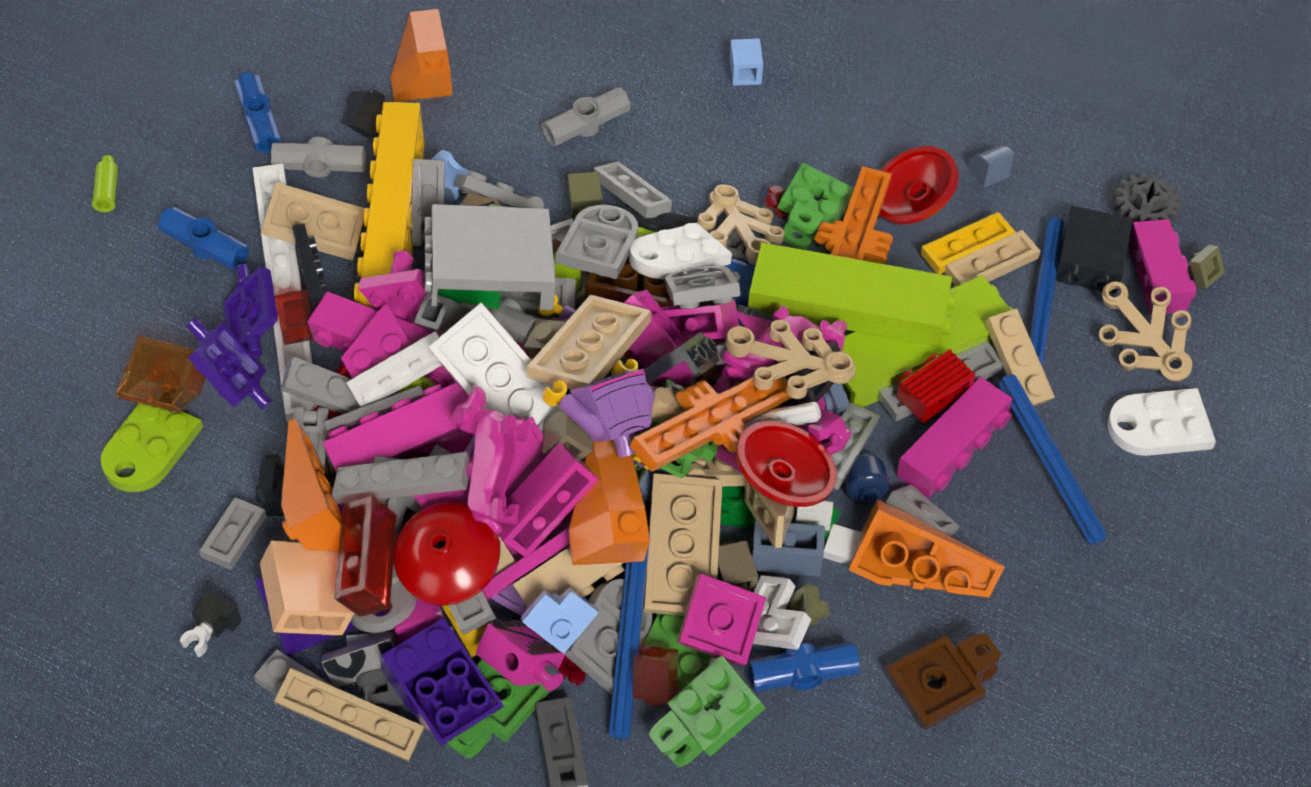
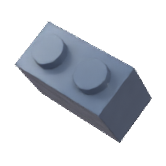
(800, 553)

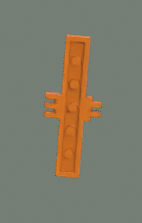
(856, 234)
(707, 419)

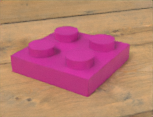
(721, 619)

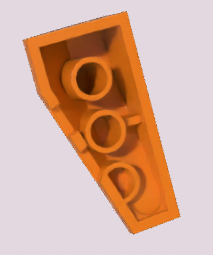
(422, 59)
(306, 495)
(611, 516)
(914, 554)

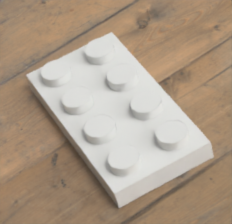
(486, 356)

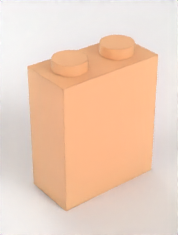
(302, 590)

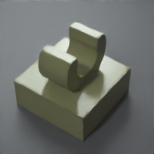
(1206, 266)
(807, 600)

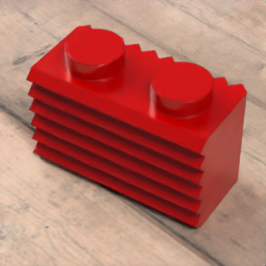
(934, 385)

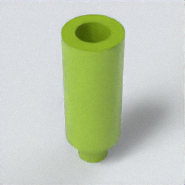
(105, 184)

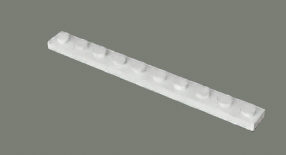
(283, 263)

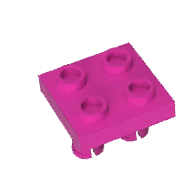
(400, 289)

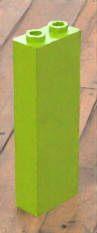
(859, 292)
(884, 360)

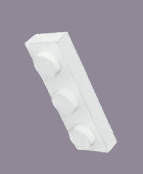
(395, 372)

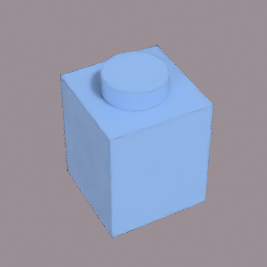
(746, 62)

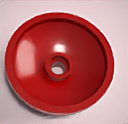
(919, 184)
(785, 464)
(457, 569)

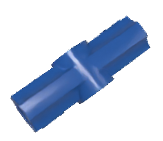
(257, 112)
(203, 238)
(803, 667)

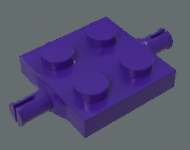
(251, 307)
(227, 364)

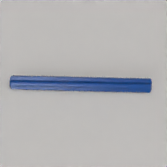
(1046, 285)
(1053, 460)
(627, 648)

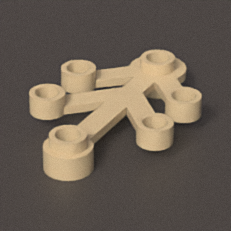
(726, 200)
(1148, 334)
(830, 366)

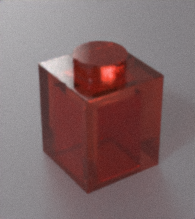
(293, 316)
(655, 674)

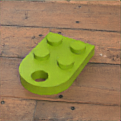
(150, 444)

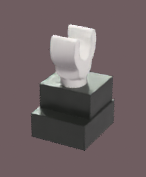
(212, 618)

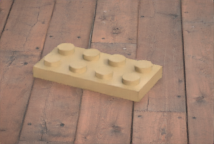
(589, 343)
(682, 540)

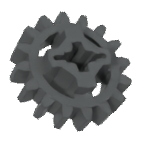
(1133, 196)

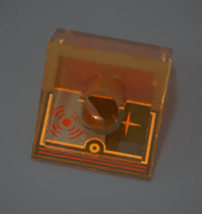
(160, 376)

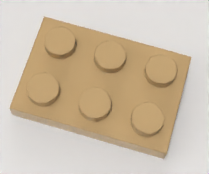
(331, 221)

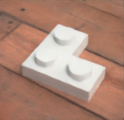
(777, 625)

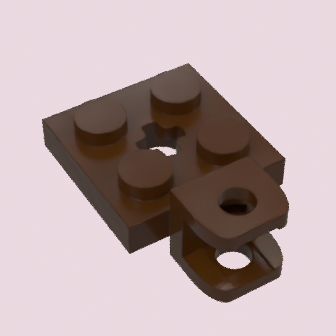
(959, 667)

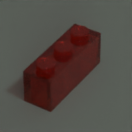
(365, 556)

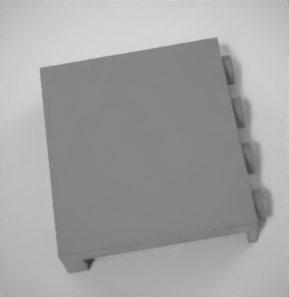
(489, 251)

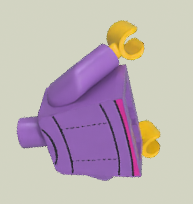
(610, 406)

